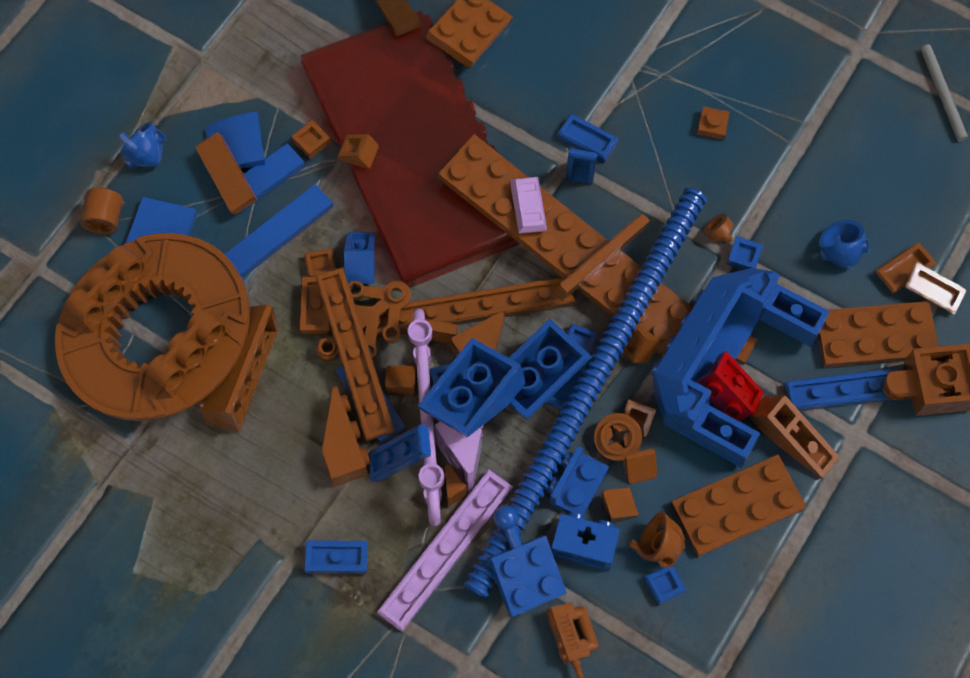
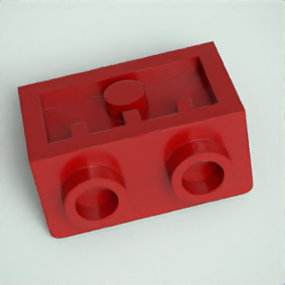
(731, 388)

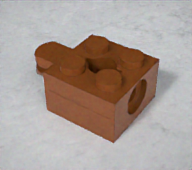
(933, 379)

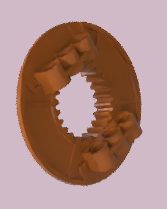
(194, 358)

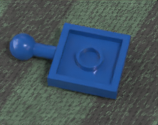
(526, 570)

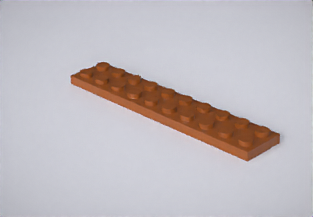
(484, 181)

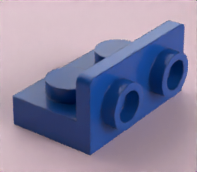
(578, 482)

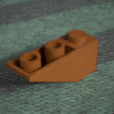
(340, 448)

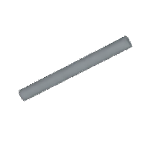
(944, 93)

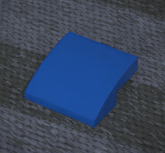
(242, 137)

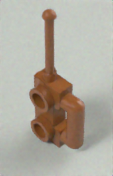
(570, 647)

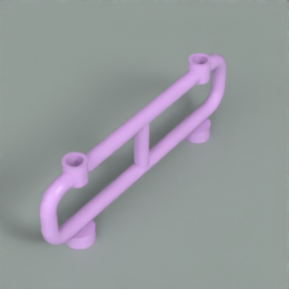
(431, 475)

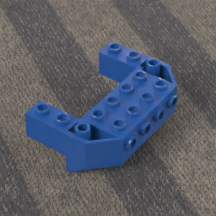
(721, 323)

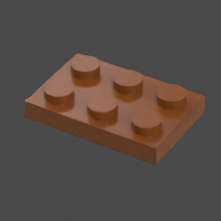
(469, 29)

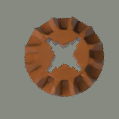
(620, 422)

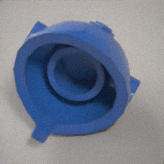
(143, 147)
(844, 243)

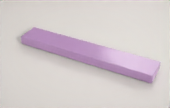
(445, 550)

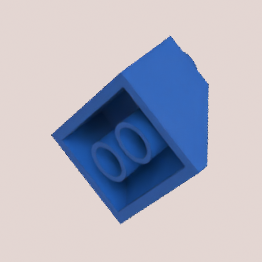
(547, 364)

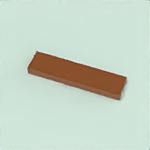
(601, 257)

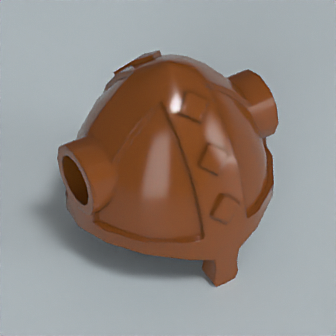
(660, 544)

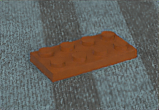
(875, 334)
(738, 505)

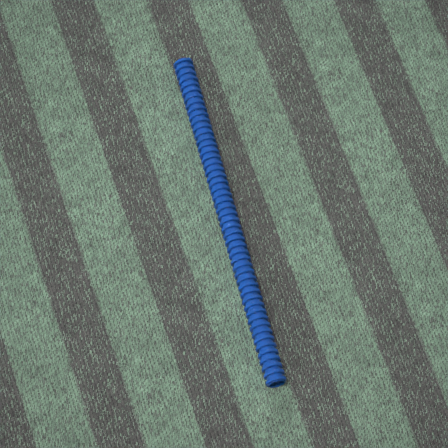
(593, 378)

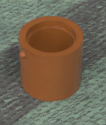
(101, 210)

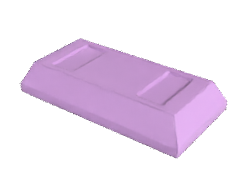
(528, 205)

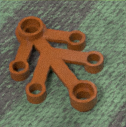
(370, 316)

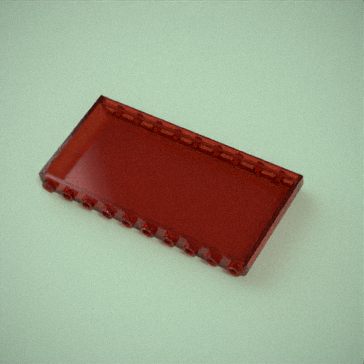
(418, 115)

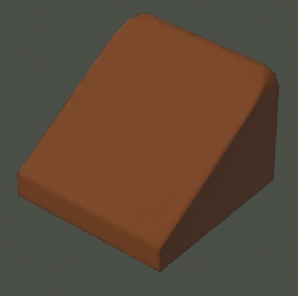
(358, 150)
(641, 346)
(400, 380)
(641, 412)
(640, 466)
(455, 486)
(619, 504)

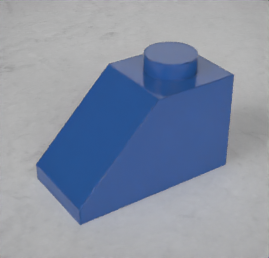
(360, 257)

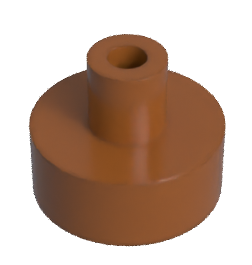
(719, 228)

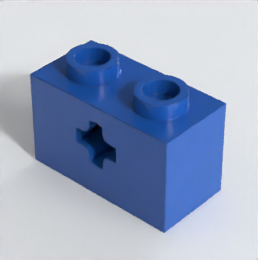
(601, 544)

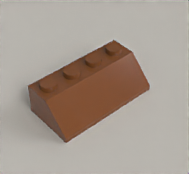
(231, 399)

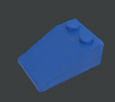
(473, 388)

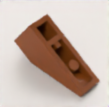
(794, 434)

